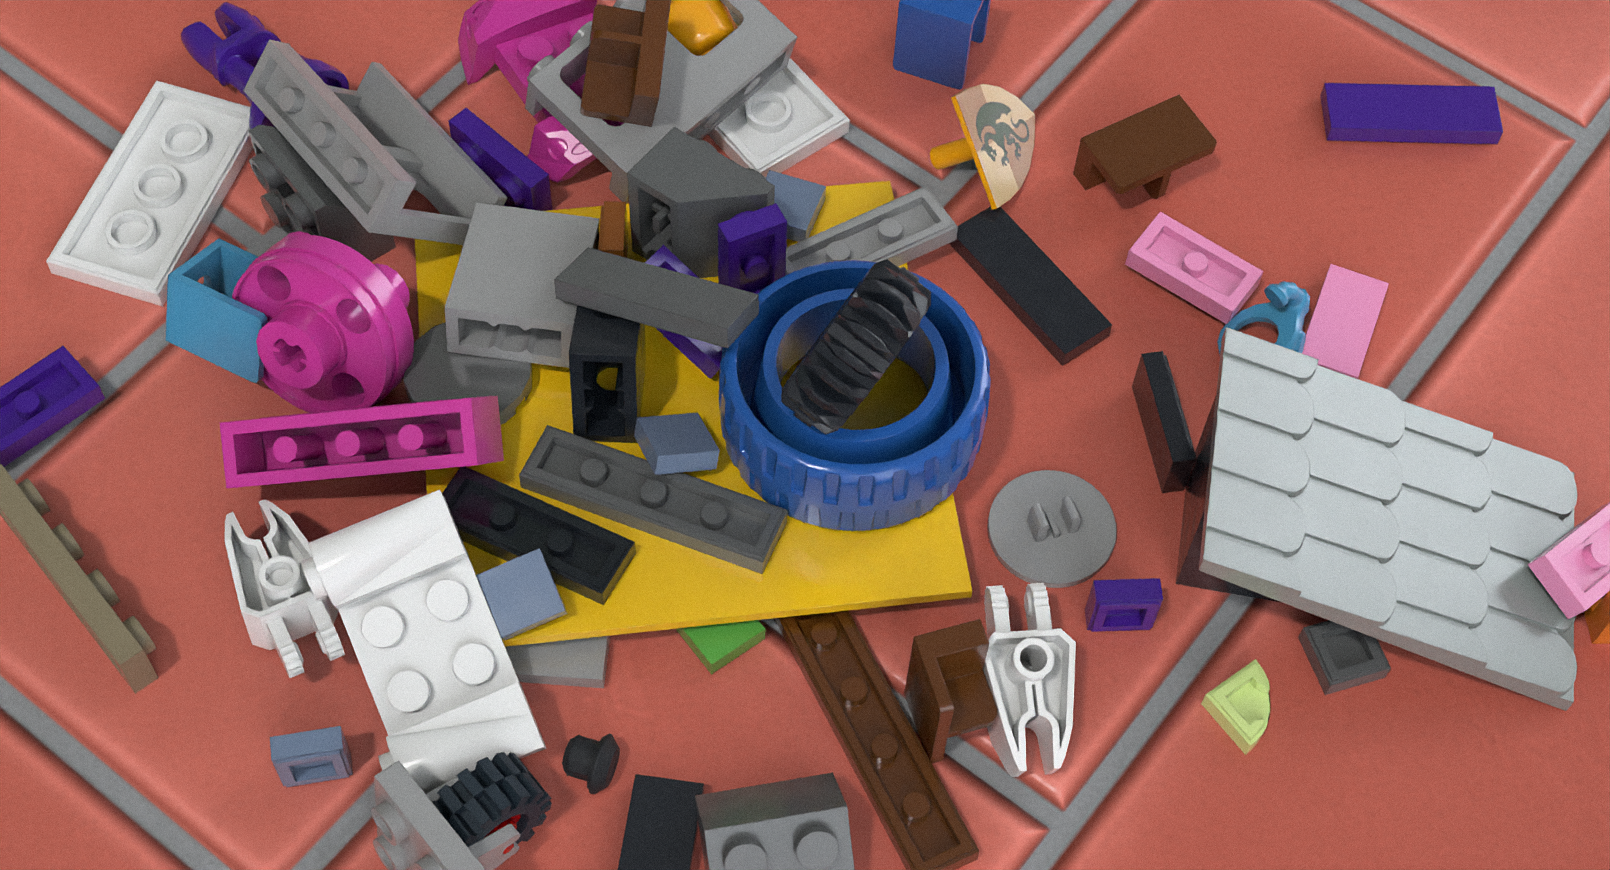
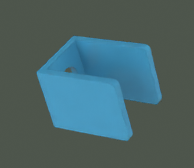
(206, 316)

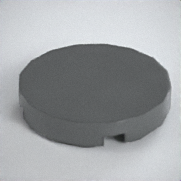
(450, 375)

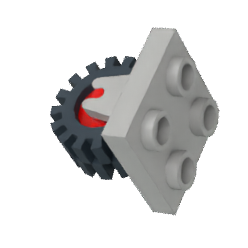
(461, 824)

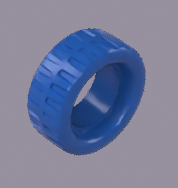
(852, 475)

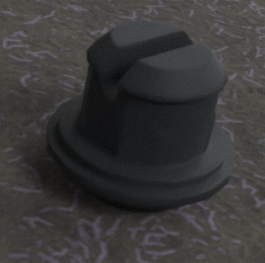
(592, 760)

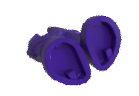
(236, 57)

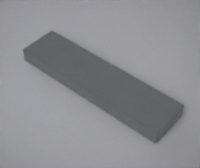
(663, 505)

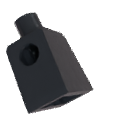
(598, 344)

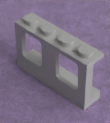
(693, 89)
(372, 147)

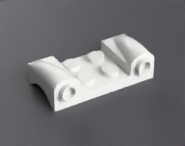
(424, 640)

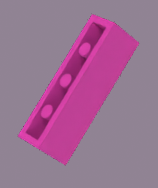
(362, 441)

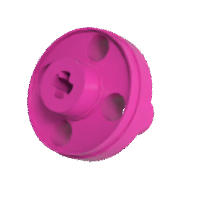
(332, 325)

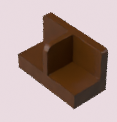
(625, 63)
(1143, 149)
(948, 685)

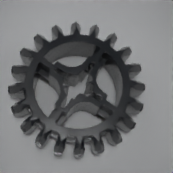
(856, 347)

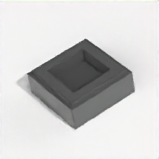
(1342, 656)

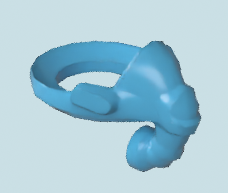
(1285, 312)

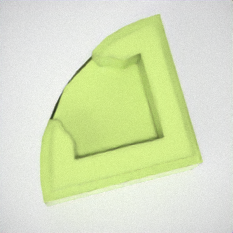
(1241, 705)

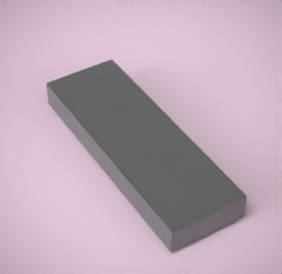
(657, 297)

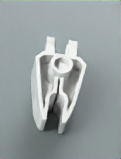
(275, 591)
(1029, 680)

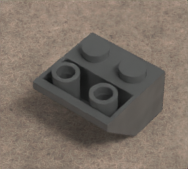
(682, 196)
(303, 200)
(776, 826)

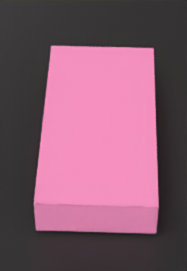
(1344, 320)

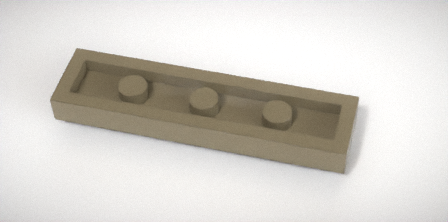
(87, 595)

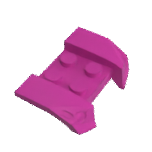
(516, 39)

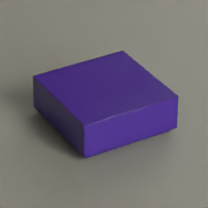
(1123, 604)

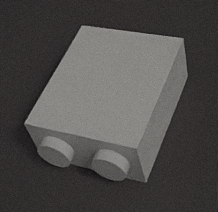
(505, 285)

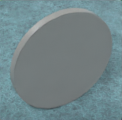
(1051, 528)

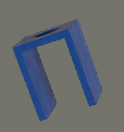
(937, 37)

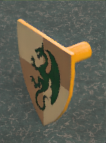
(997, 137)

